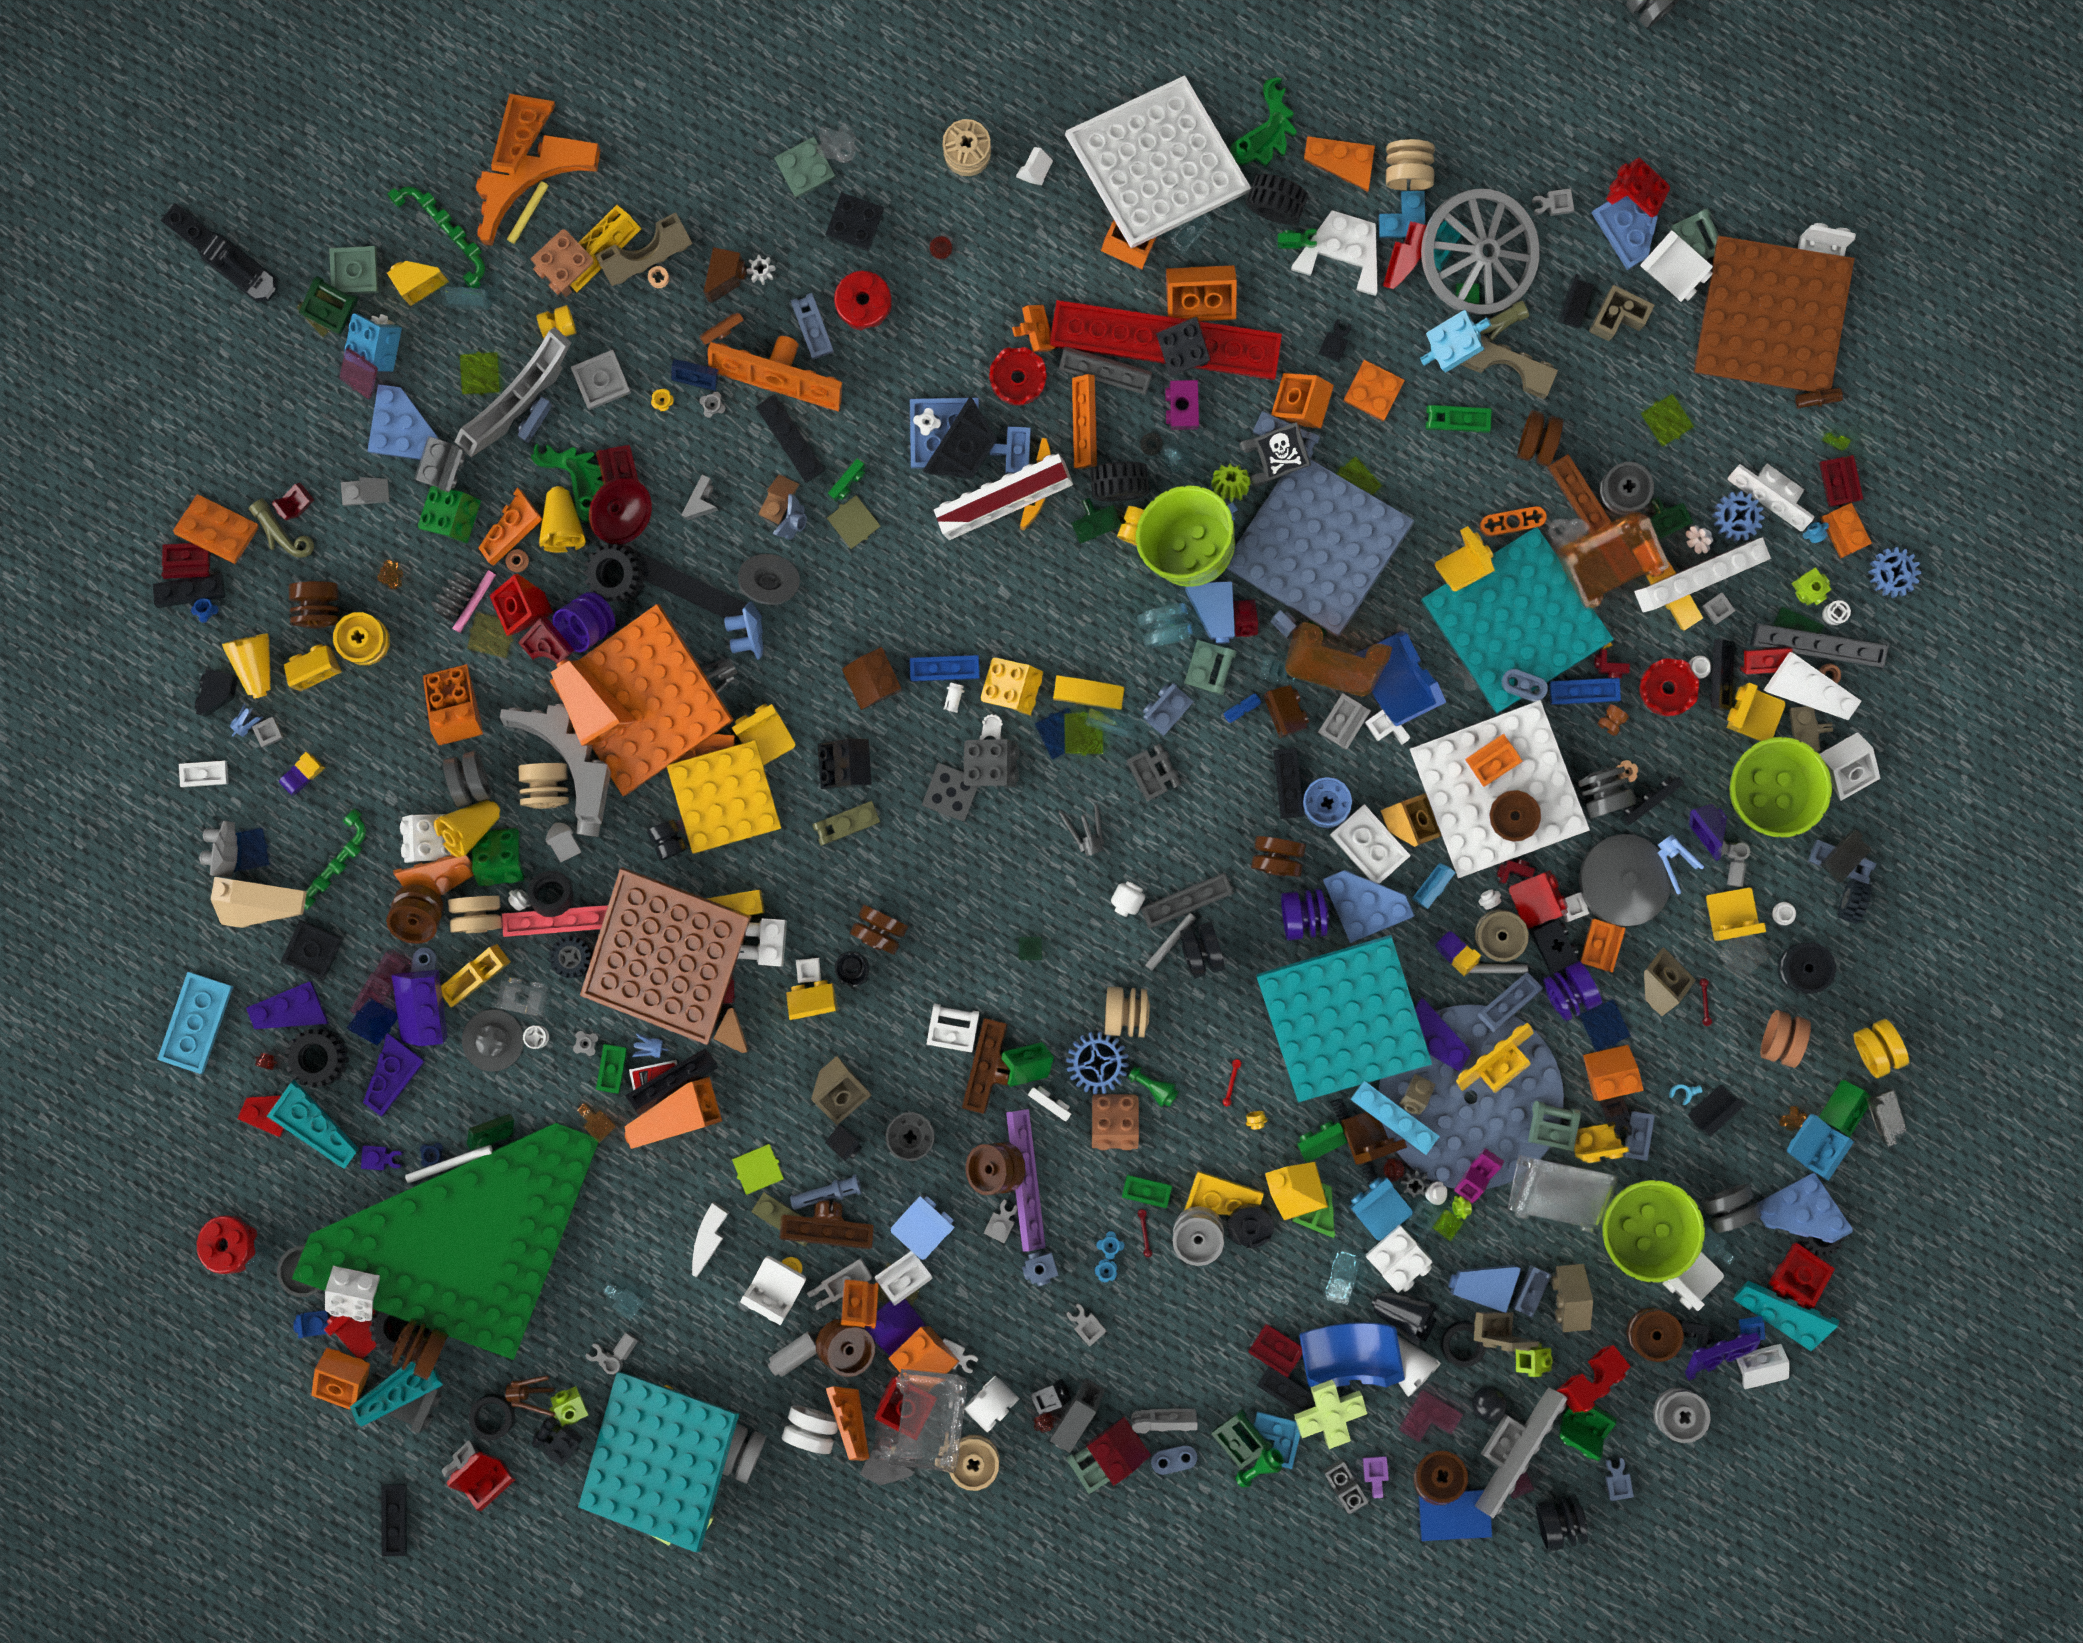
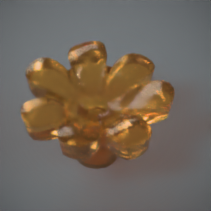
(390, 574)
(1793, 1120)

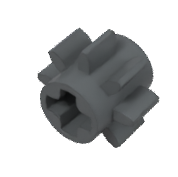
(1415, 1175)

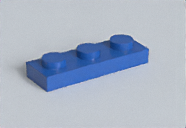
(944, 668)
(1584, 691)

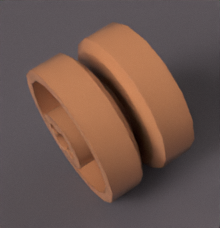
(1785, 1039)

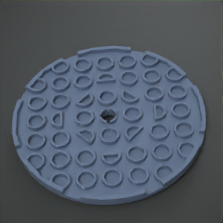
(1494, 1120)

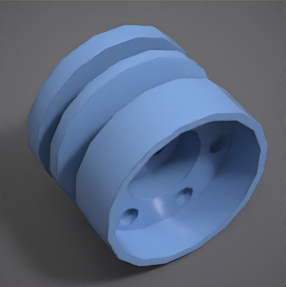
(1332, 790)

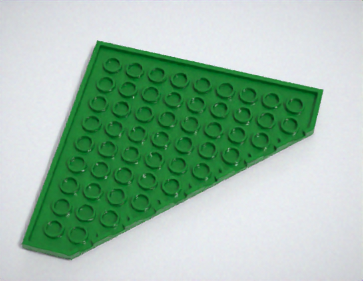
(467, 1244)

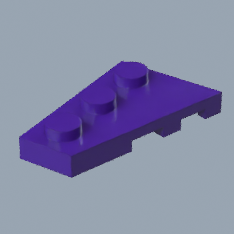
(291, 1008)
(1439, 1037)
(393, 1072)
(1713, 1356)

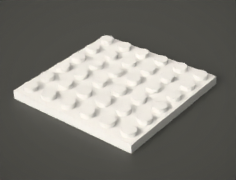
(1157, 161)
(1464, 804)

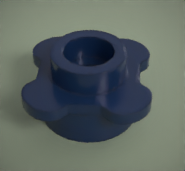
(425, 1154)

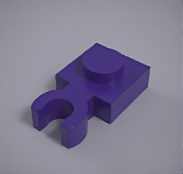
(376, 1158)

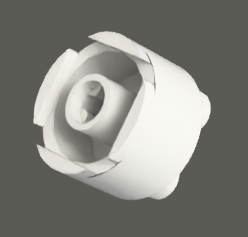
(991, 1403)

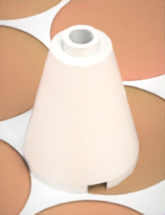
(1416, 1366)

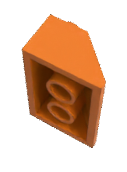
(1202, 293)

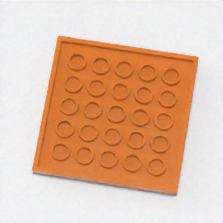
(665, 692)

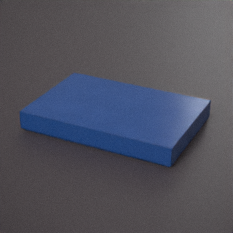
(1454, 1520)

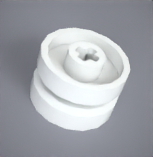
(810, 1430)

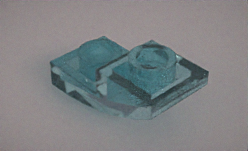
(1343, 1278)

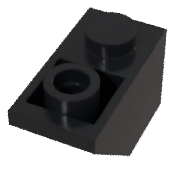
(216, 691)
(844, 1142)

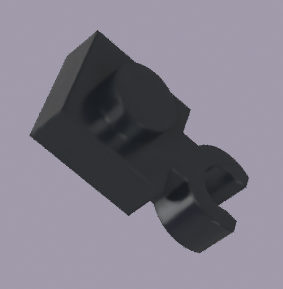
(1334, 344)
(1617, 1114)

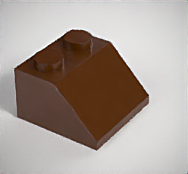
(724, 273)
(871, 678)
(1285, 710)

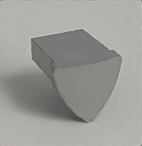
(562, 841)

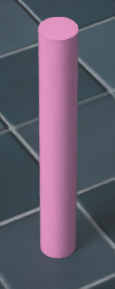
(474, 601)

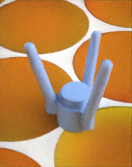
(1672, 847)

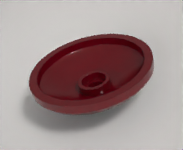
(627, 517)

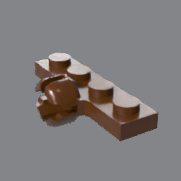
(986, 1066)
(826, 1228)

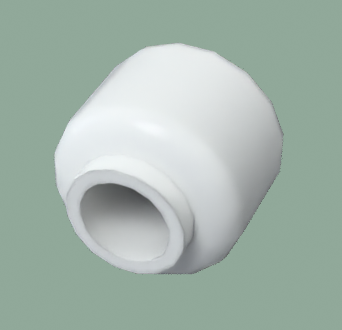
(1128, 898)

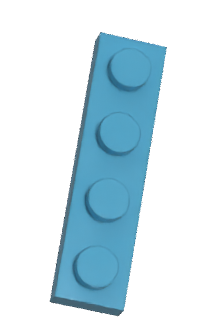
(1394, 1117)

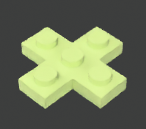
(1330, 1414)

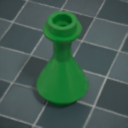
(1162, 1091)
(1267, 1462)

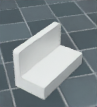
(1764, 1366)

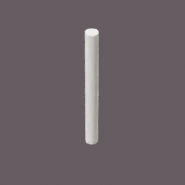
(448, 1164)

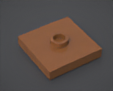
(721, 329)

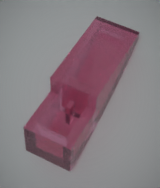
(380, 981)

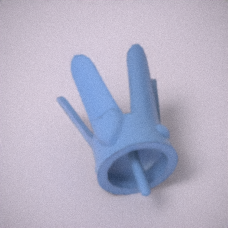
(241, 725)
(651, 1047)

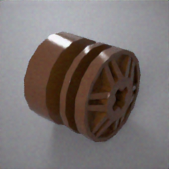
(314, 605)
(418, 1349)

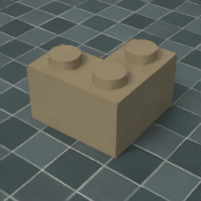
(1619, 308)
(1573, 1298)

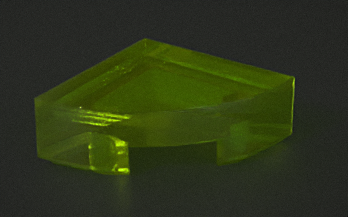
(1840, 444)

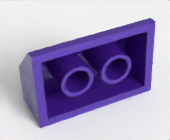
(420, 1007)

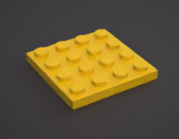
(724, 796)

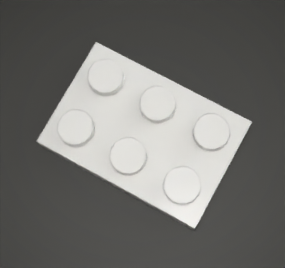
(1370, 845)

